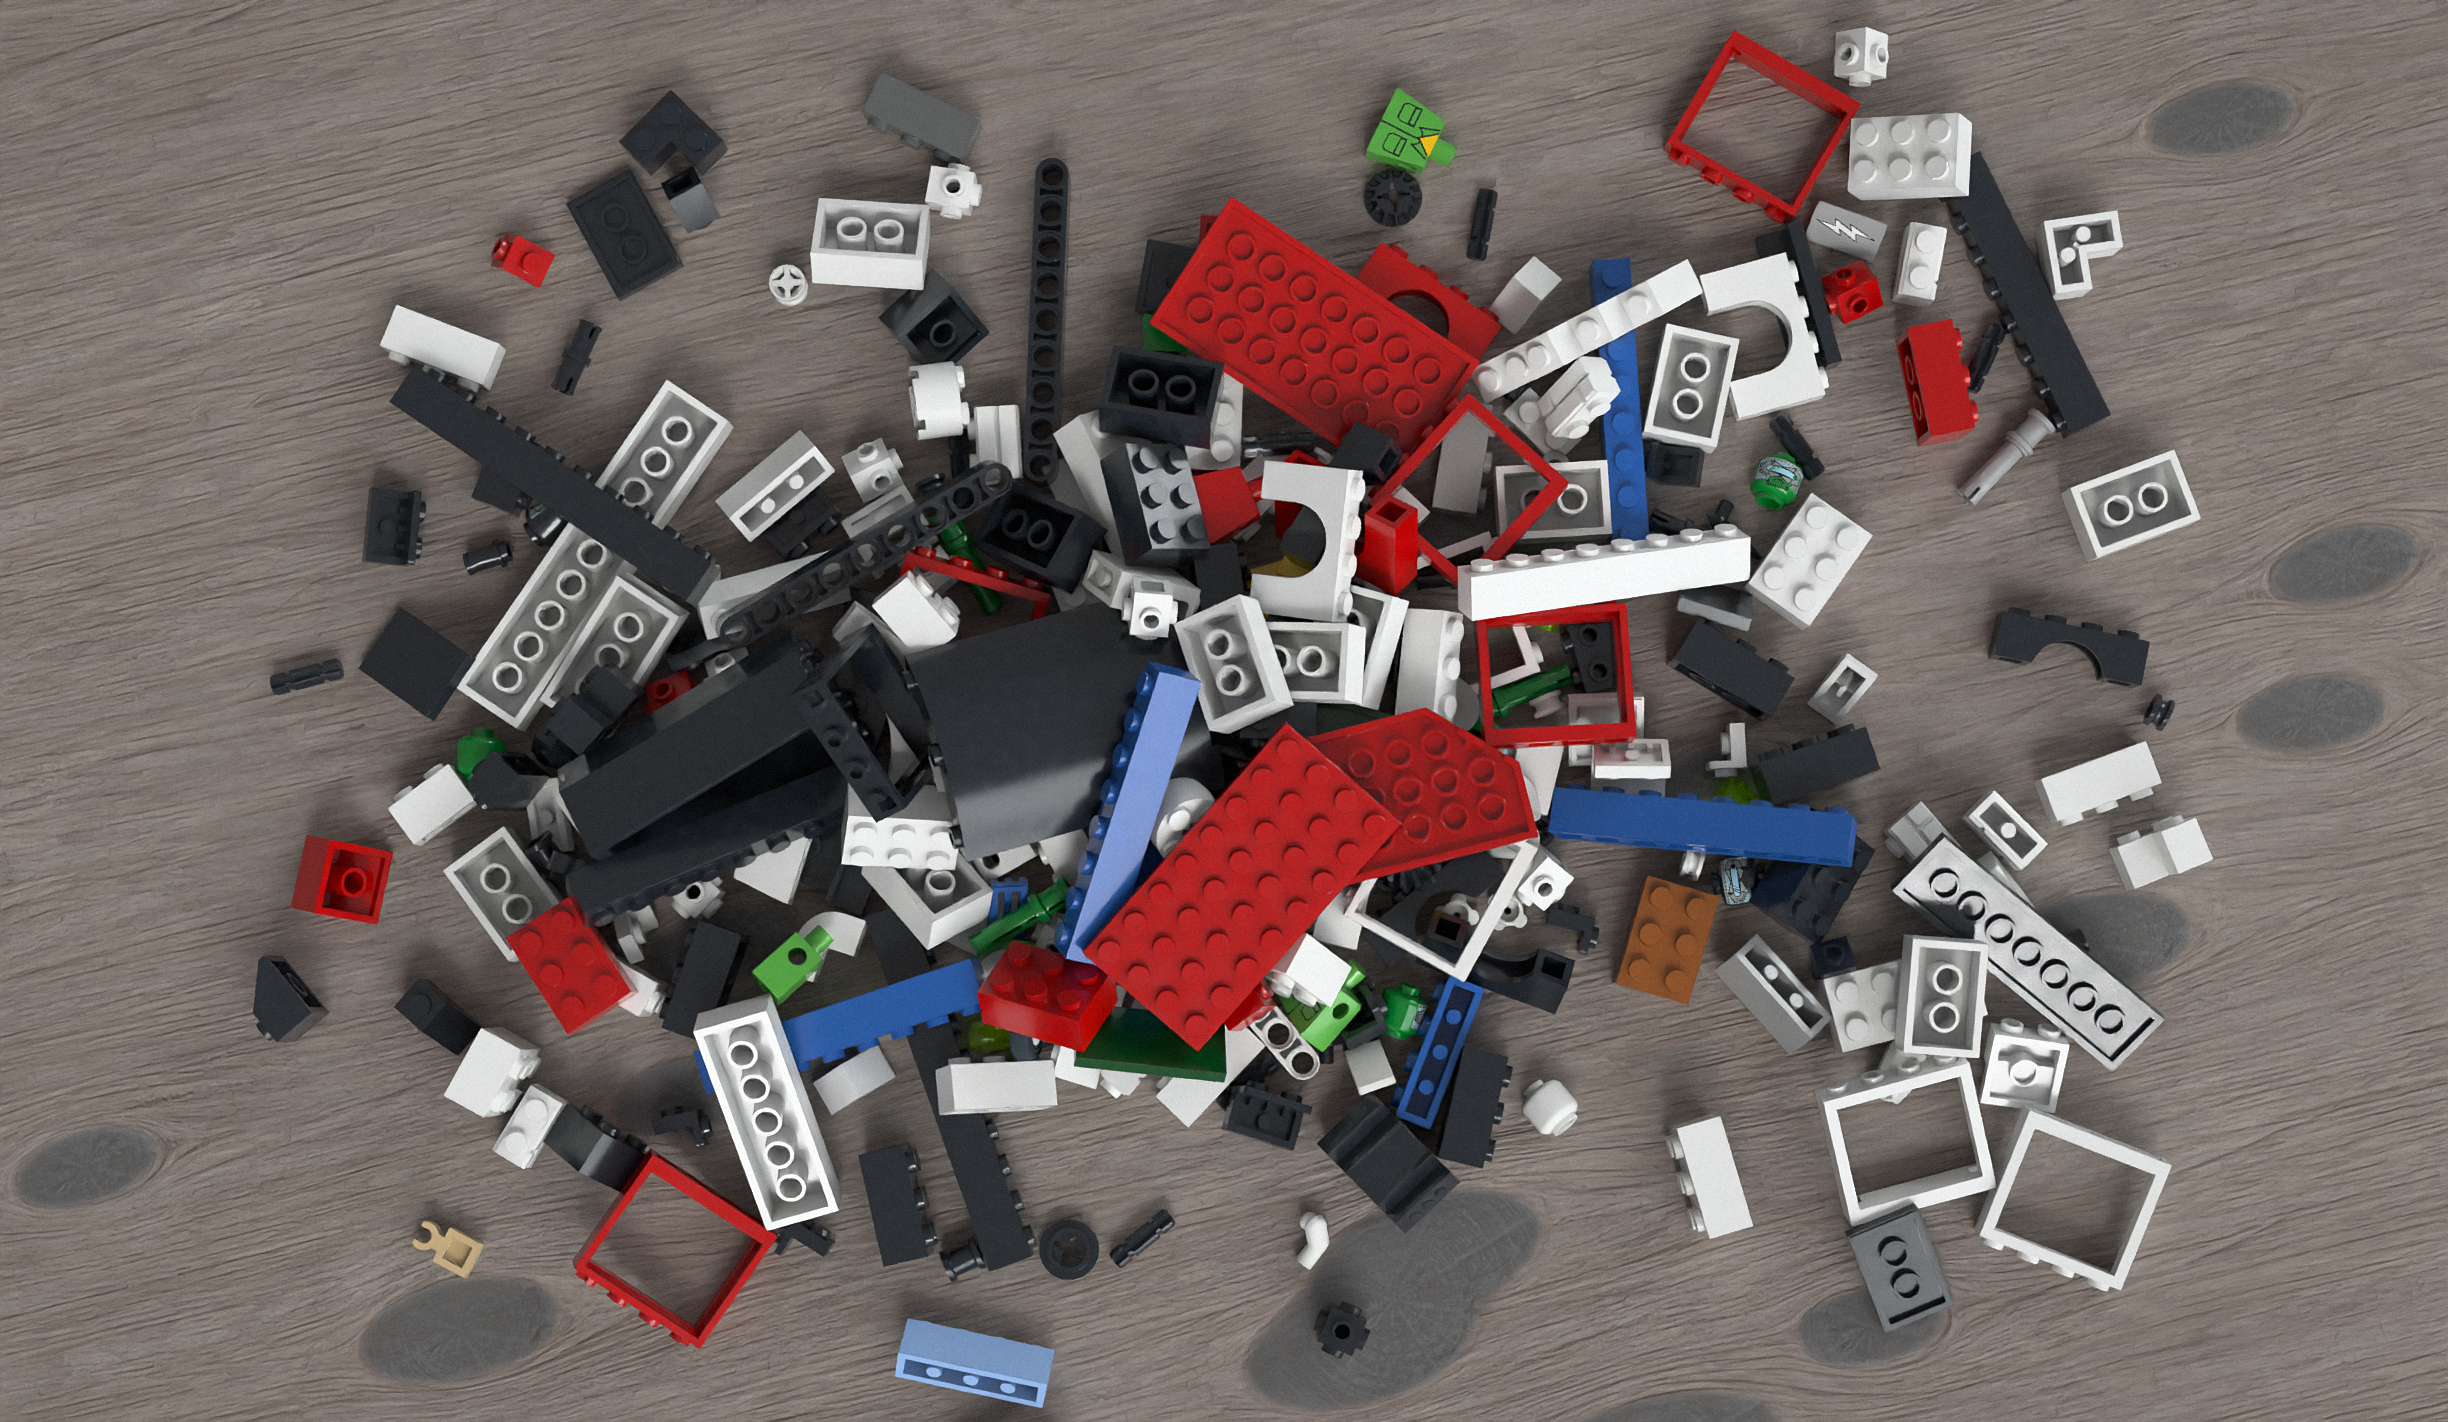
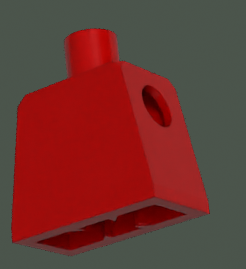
(1227, 502)

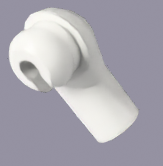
(1317, 1239)

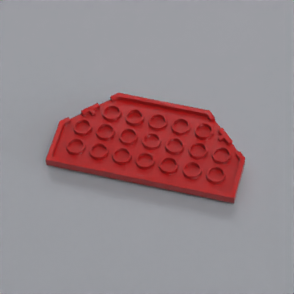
(1440, 784)

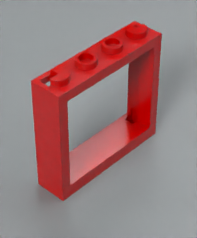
(1787, 76)
(1431, 439)
(992, 577)
(1560, 735)
(651, 1310)

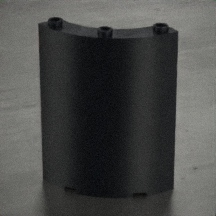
(1033, 723)

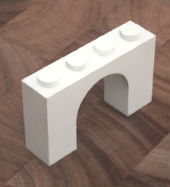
(1771, 286)
(1336, 499)

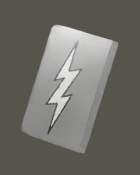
(1845, 231)

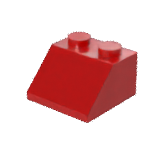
(341, 880)

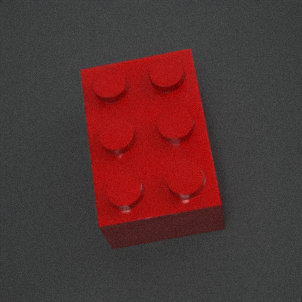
(1936, 382)
(571, 966)
(1047, 996)

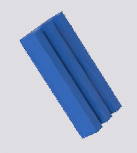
(1007, 888)

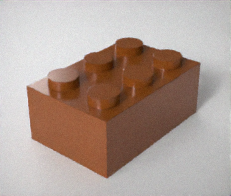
(1665, 940)

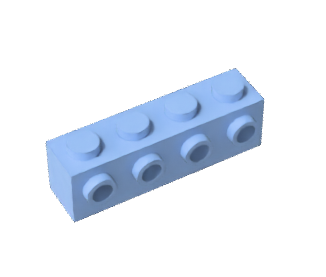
(974, 1363)

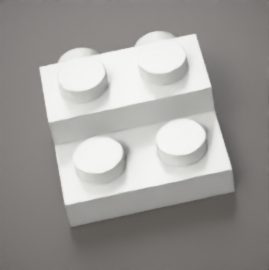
(2023, 1065)

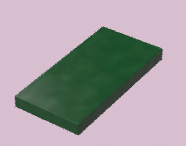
(1143, 1044)

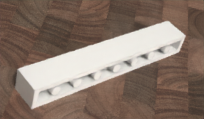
(1603, 572)

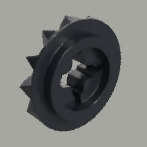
(1380, 209)
(1075, 1266)

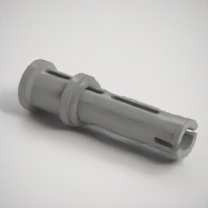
(2017, 445)

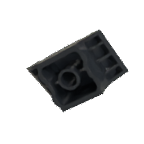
(1388, 1162)

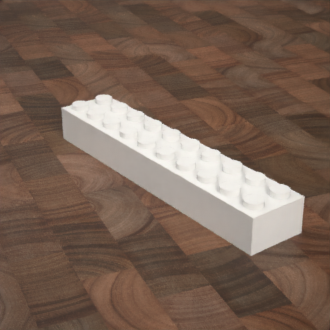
(537, 632)

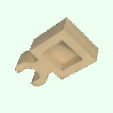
(454, 1250)

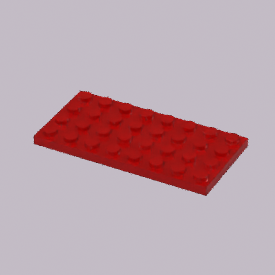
(1309, 334)
(1241, 886)

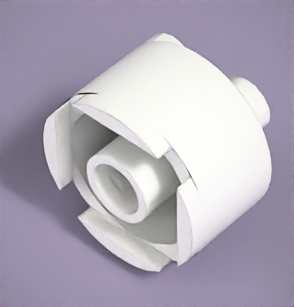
(937, 400)
(1180, 808)

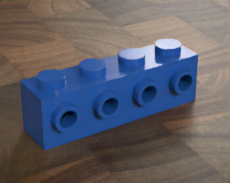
(1438, 1052)

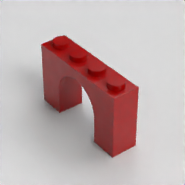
(1395, 277)
(1390, 542)

